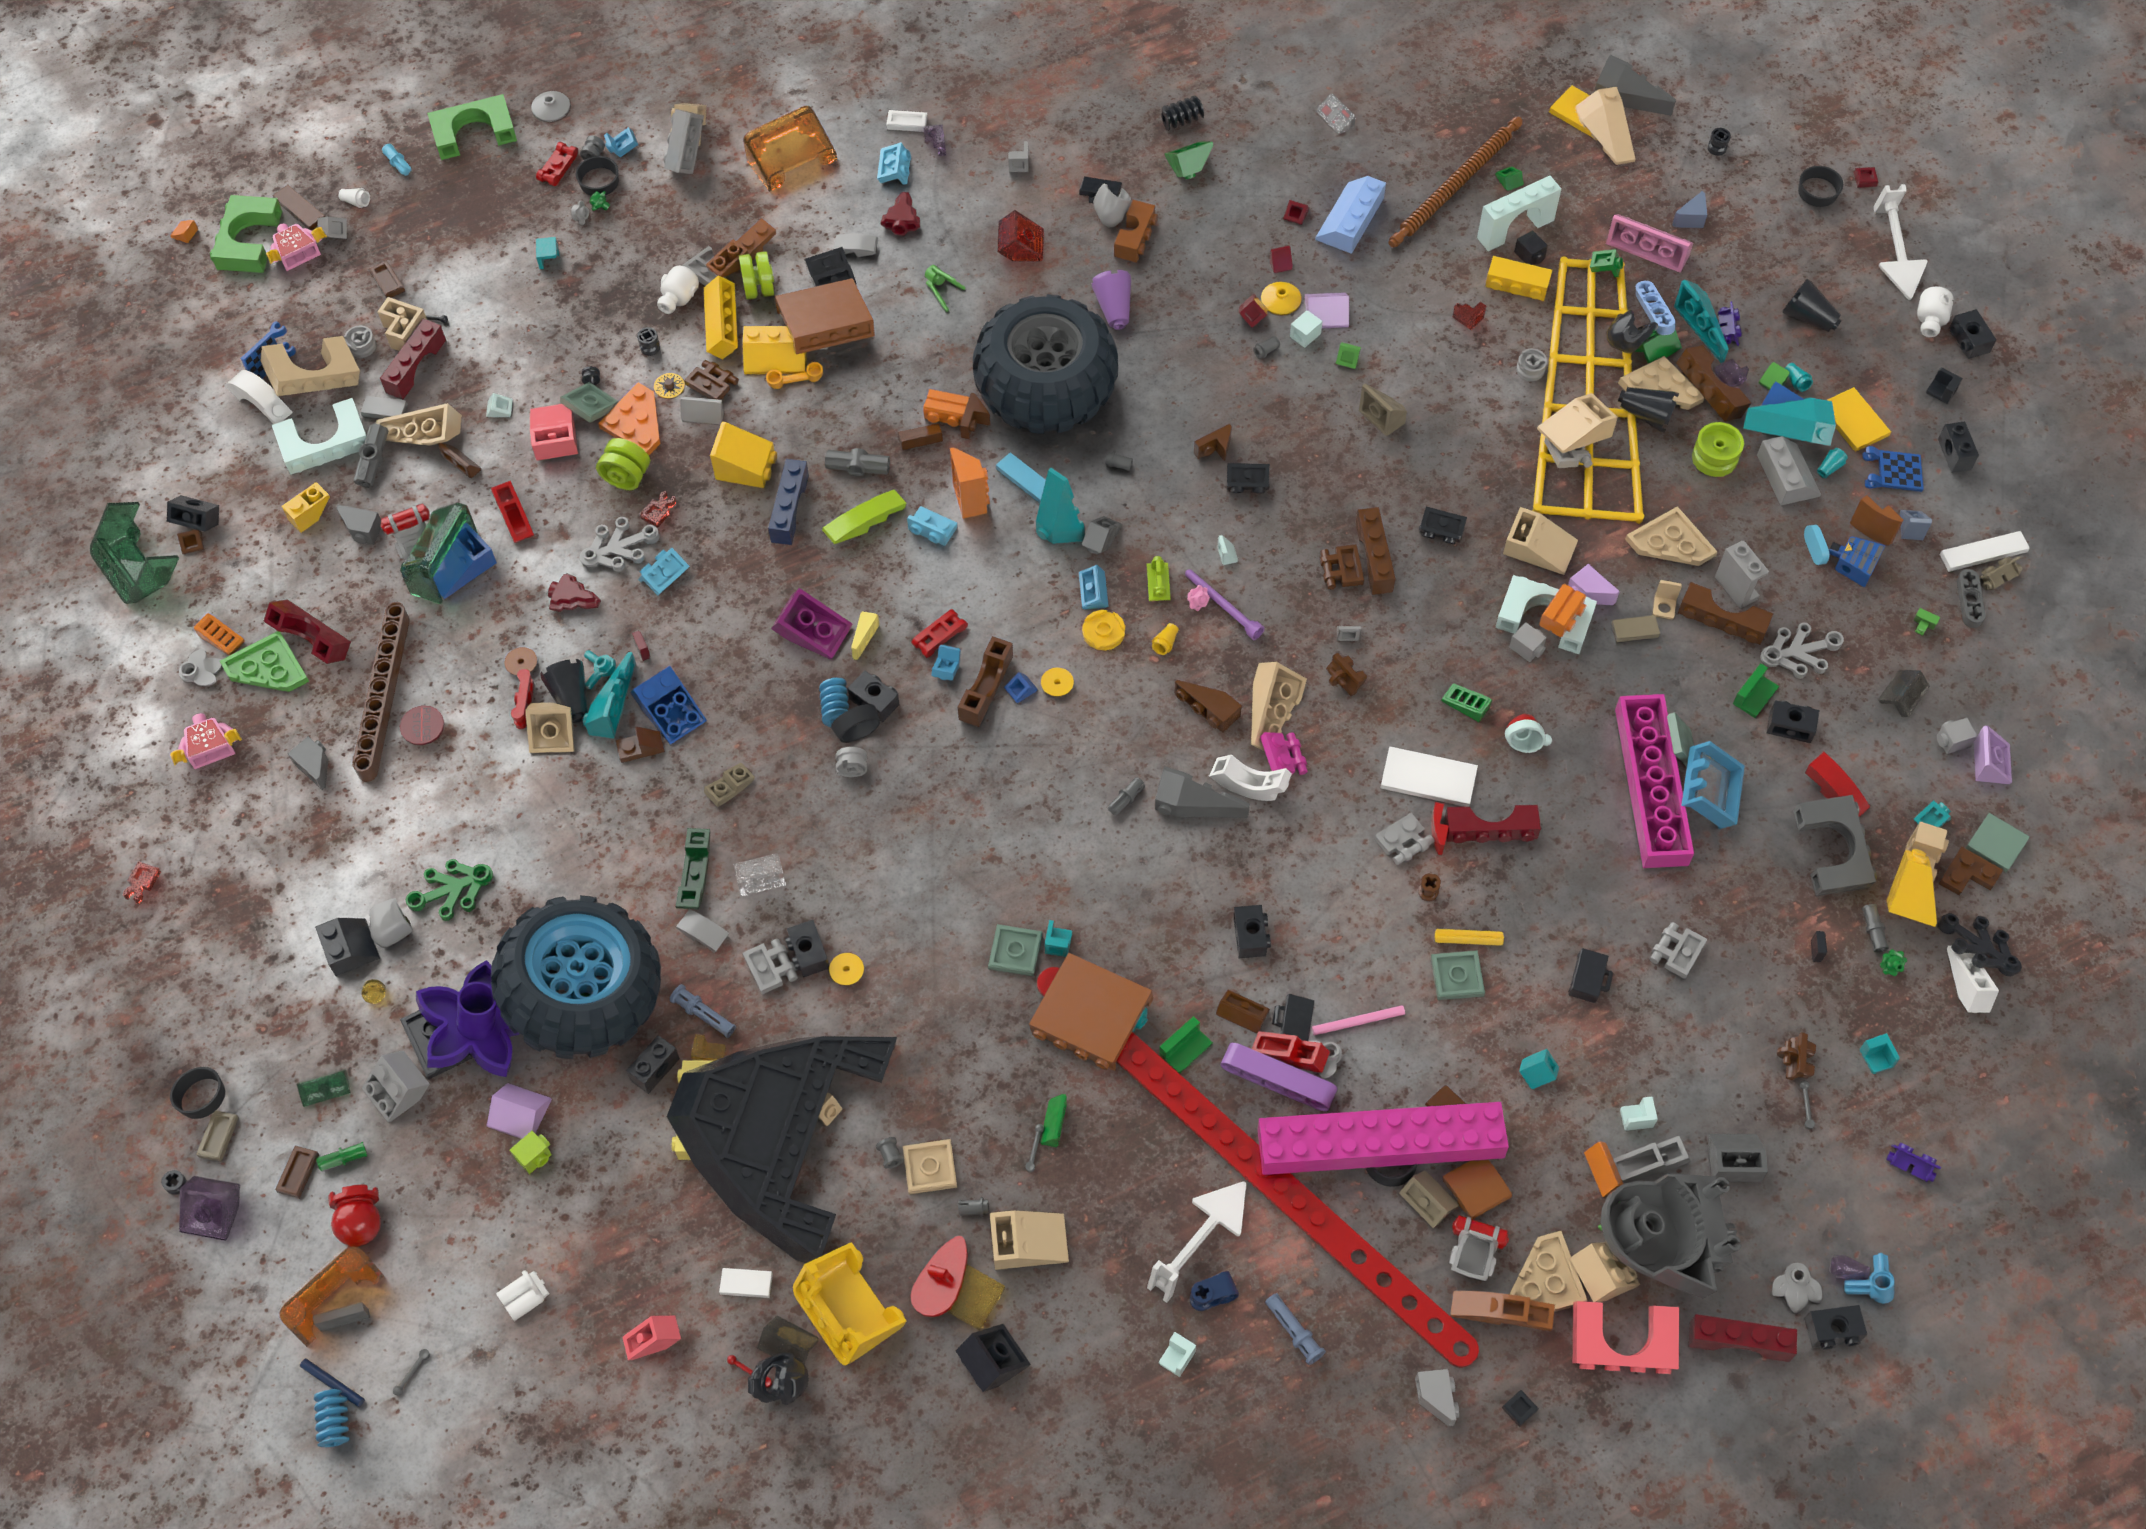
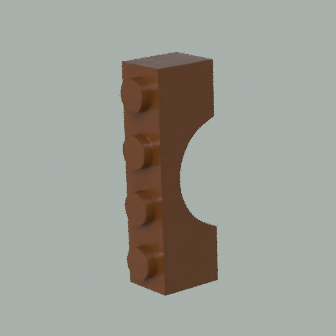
(1726, 400)
(1379, 563)
(1701, 607)
(993, 668)

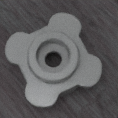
(580, 212)

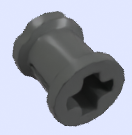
(889, 1152)

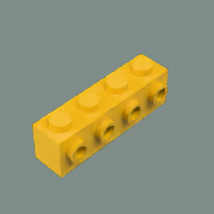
(720, 317)

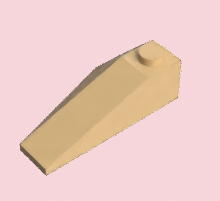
(1607, 122)
(423, 426)
(1274, 696)

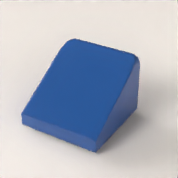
(1020, 687)

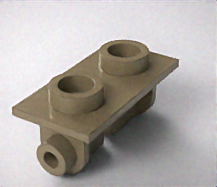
(2007, 567)

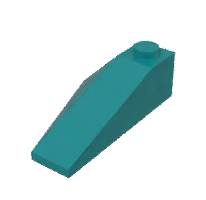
(1698, 312)
(1801, 420)
(1056, 514)
(608, 705)

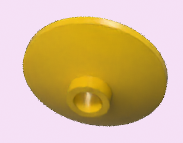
(1281, 304)

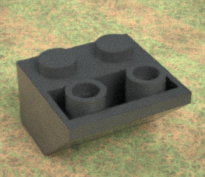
(1737, 1157)

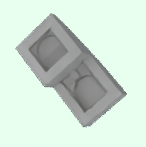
(858, 243)
(702, 929)

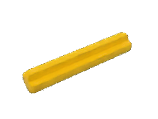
(1469, 937)

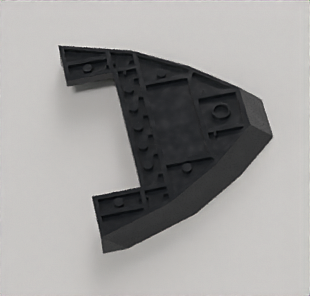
(752, 1123)

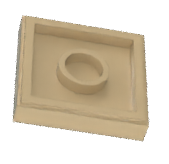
(929, 1166)

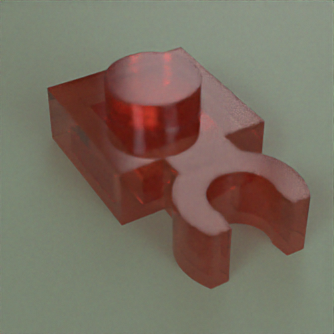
(657, 512)
(141, 878)

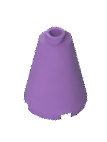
(1113, 295)

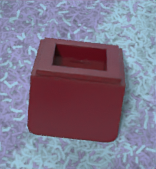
(1296, 212)
(1281, 259)

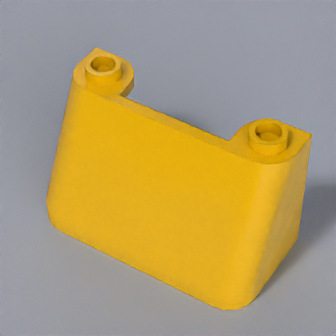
(844, 1304)

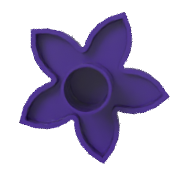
(467, 1024)

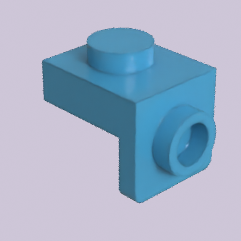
(621, 143)
(946, 663)

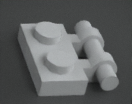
(1569, 458)
(1401, 833)
(1685, 953)
(763, 968)

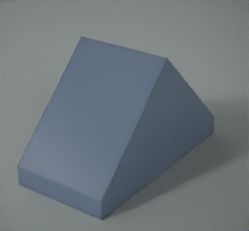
(1692, 213)
(1914, 524)

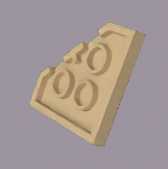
(1664, 376)
(1672, 539)
(1549, 1274)

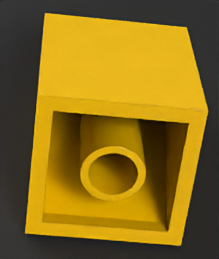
(742, 457)
(1913, 889)

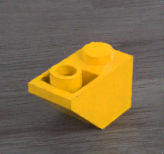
(306, 507)

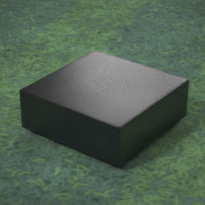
(1818, 946)
(1520, 1408)

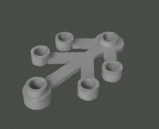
(617, 546)
(1800, 651)

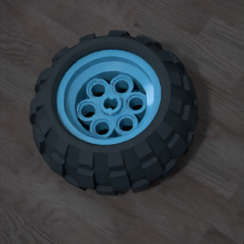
(571, 939)

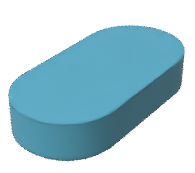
(1816, 544)

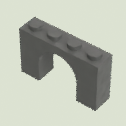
(1840, 815)

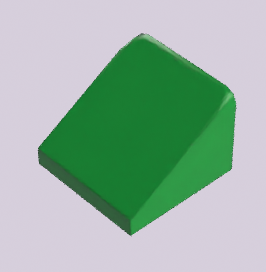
(1510, 178)

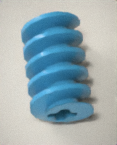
(833, 699)
(330, 1418)

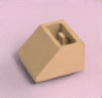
(1603, 1273)

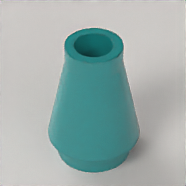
(1799, 378)
(1833, 461)

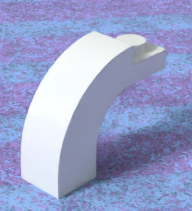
(254, 389)
(1249, 782)

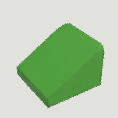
(1774, 374)

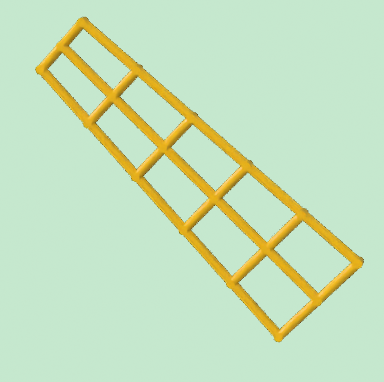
(1589, 360)

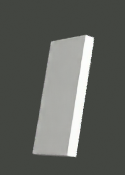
(1429, 776)

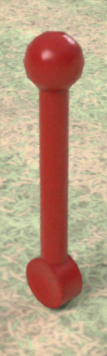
(732, 1360)

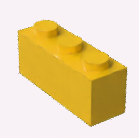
(1518, 278)

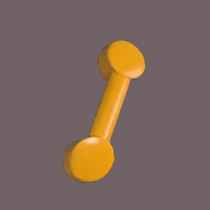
(776, 380)

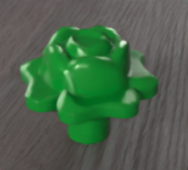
(598, 201)
(1893, 962)

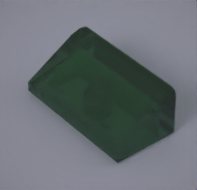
(323, 1087)

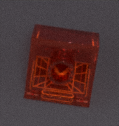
(1020, 238)

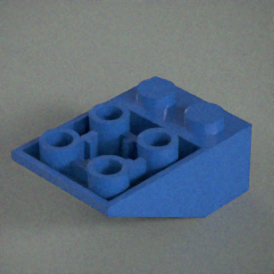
(464, 562)
(668, 705)

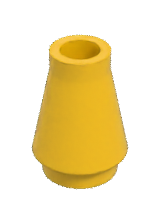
(1165, 639)

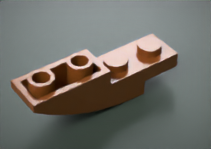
(750, 243)
(1502, 1308)

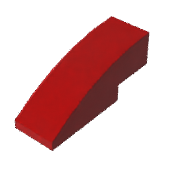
(512, 511)
(1835, 781)
(1292, 1050)

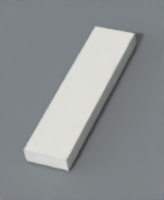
(1984, 551)

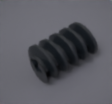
(1182, 110)

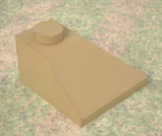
(549, 728)

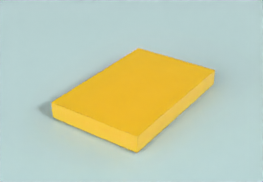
(1565, 108)
(1857, 420)

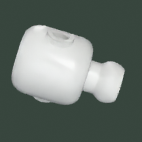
(677, 288)
(1934, 310)

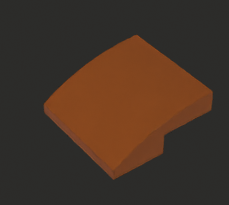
(1875, 522)
(1477, 1187)

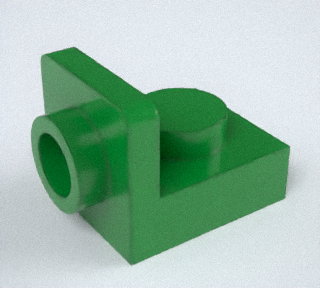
(1606, 261)

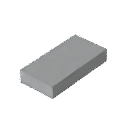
(382, 407)

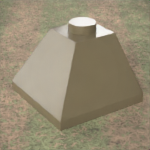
(1381, 410)

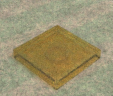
(976, 1298)

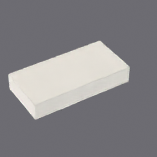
(906, 121)
(745, 1283)

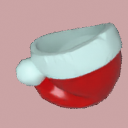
(1526, 734)

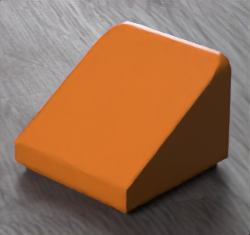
(185, 231)

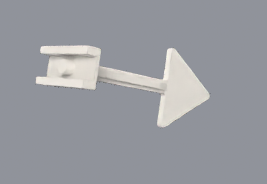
(1902, 273)
(1224, 1208)

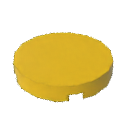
(1103, 630)

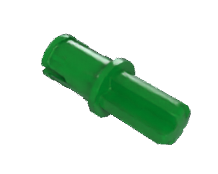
(341, 1156)

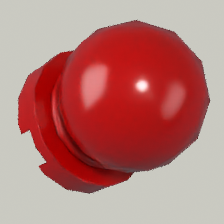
(355, 1215)

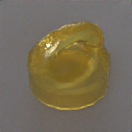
(373, 991)

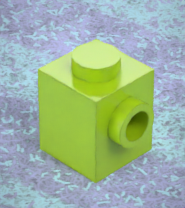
(531, 1151)

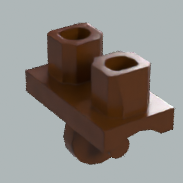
(1344, 675)
(1794, 1057)

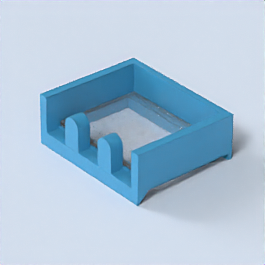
(1713, 784)

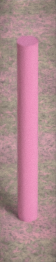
(1358, 1020)

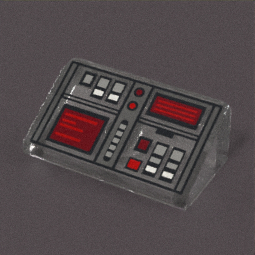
(1336, 114)

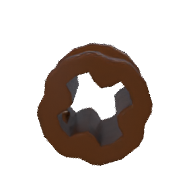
(1429, 888)

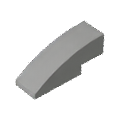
(1652, 1159)

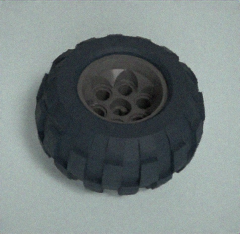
(1045, 363)

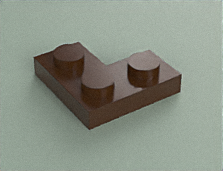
(1969, 866)

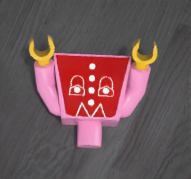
(295, 245)
(205, 742)

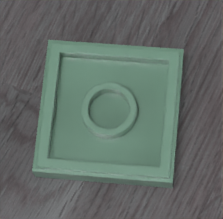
(589, 402)
(1680, 736)
(1997, 842)
(1015, 950)
(1457, 975)

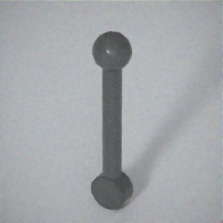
(1809, 1124)
(1030, 1166)
(423, 1355)

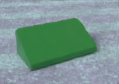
(1054, 1121)

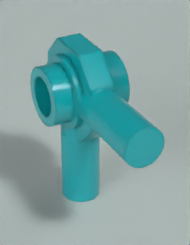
(603, 667)

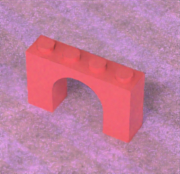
(1659, 1351)

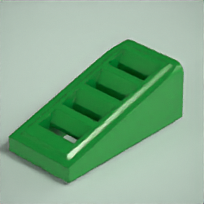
(1469, 710)

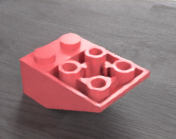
(552, 432)

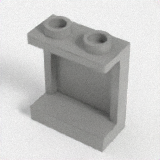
(1740, 572)

